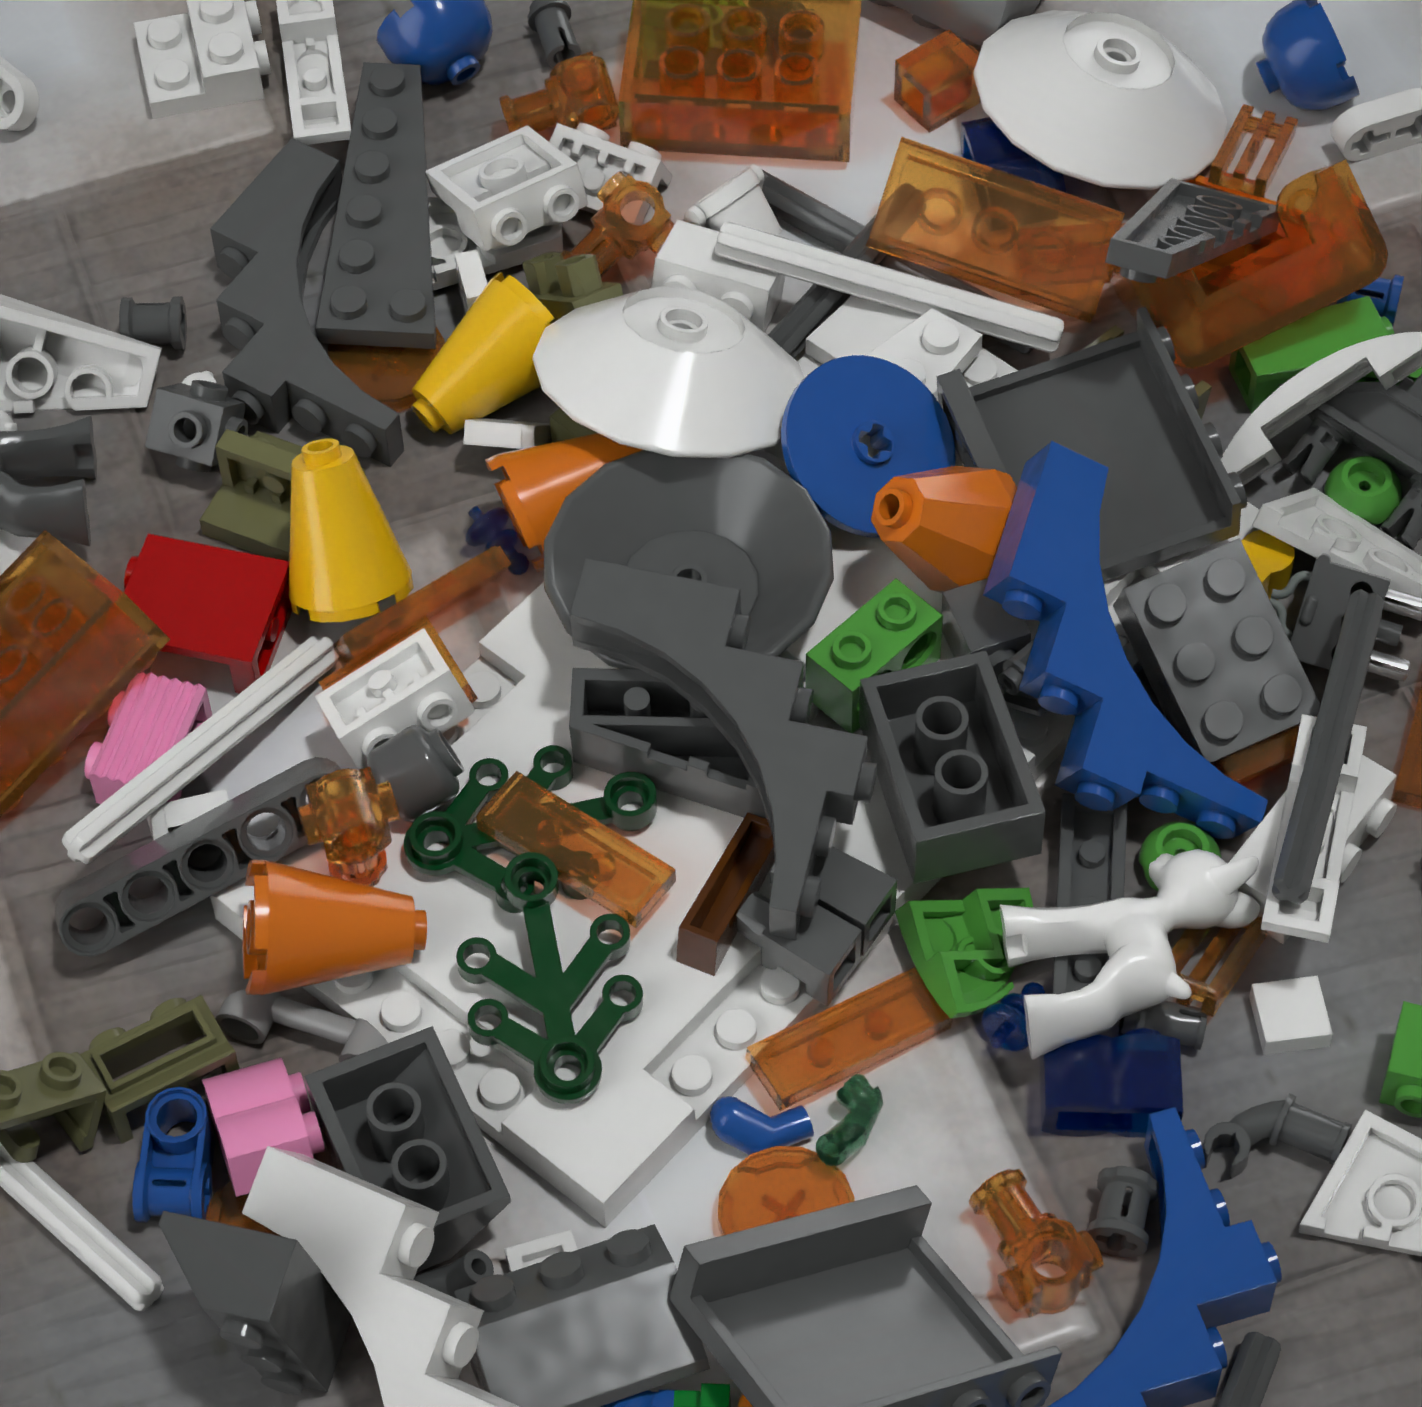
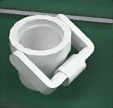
(736, 201)

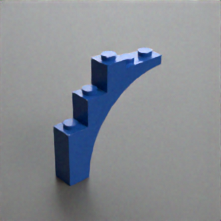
(1077, 665)
(1201, 1281)

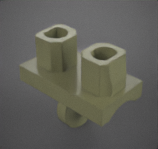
(567, 282)

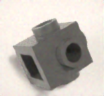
(191, 421)

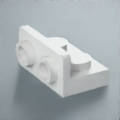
(602, 159)
(392, 693)

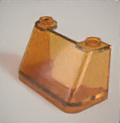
(1326, 255)

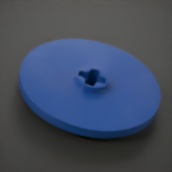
(838, 408)

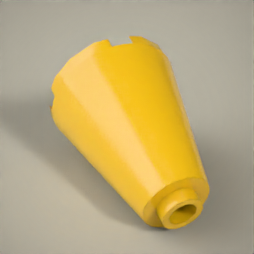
(484, 358)
(340, 538)

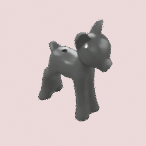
(47, 453)

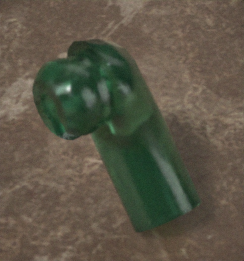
(855, 1128)

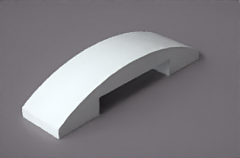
(313, 71)
(1389, 358)
(1315, 915)

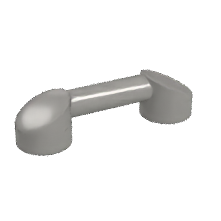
(251, 1017)

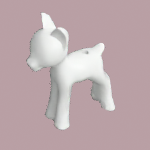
(1141, 972)

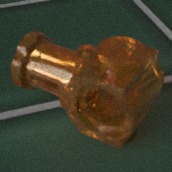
(573, 94)
(613, 235)
(350, 822)
(1034, 1240)

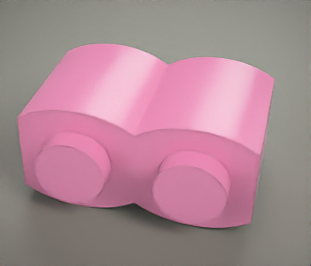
(259, 1110)

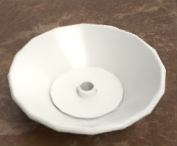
(1100, 99)
(668, 374)

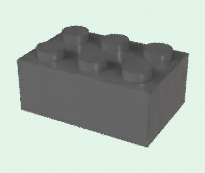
(1216, 653)
(951, 767)

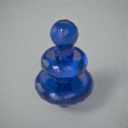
(488, 528)
(1006, 1020)

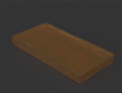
(995, 229)

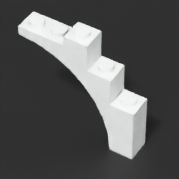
(369, 1254)

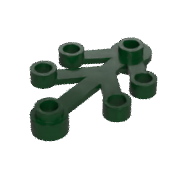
(465, 839)
(552, 991)

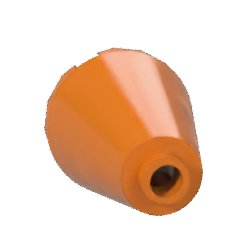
(543, 476)
(322, 928)

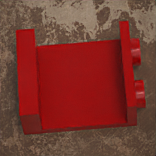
(213, 602)

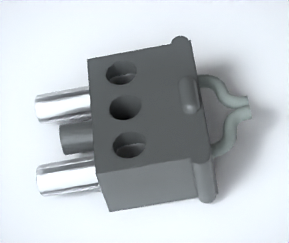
(1326, 604)

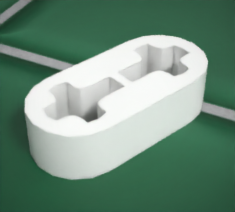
(1379, 125)

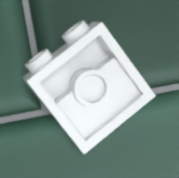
(203, 57)
(509, 188)

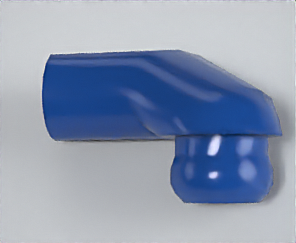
(755, 1131)

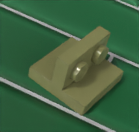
(255, 494)

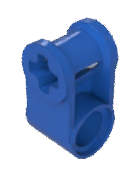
(175, 1170)

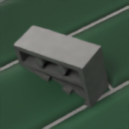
(645, 726)

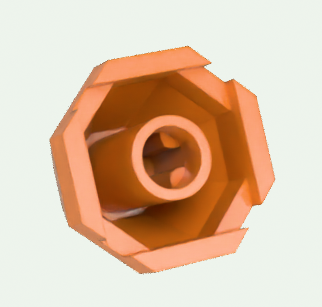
(945, 522)

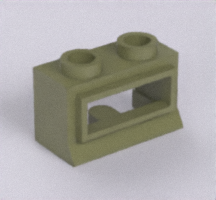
(169, 1027)
(56, 1087)

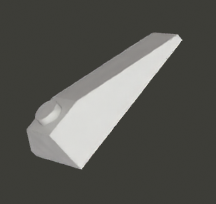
(69, 364)

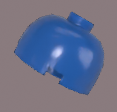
(440, 37)
(1305, 58)

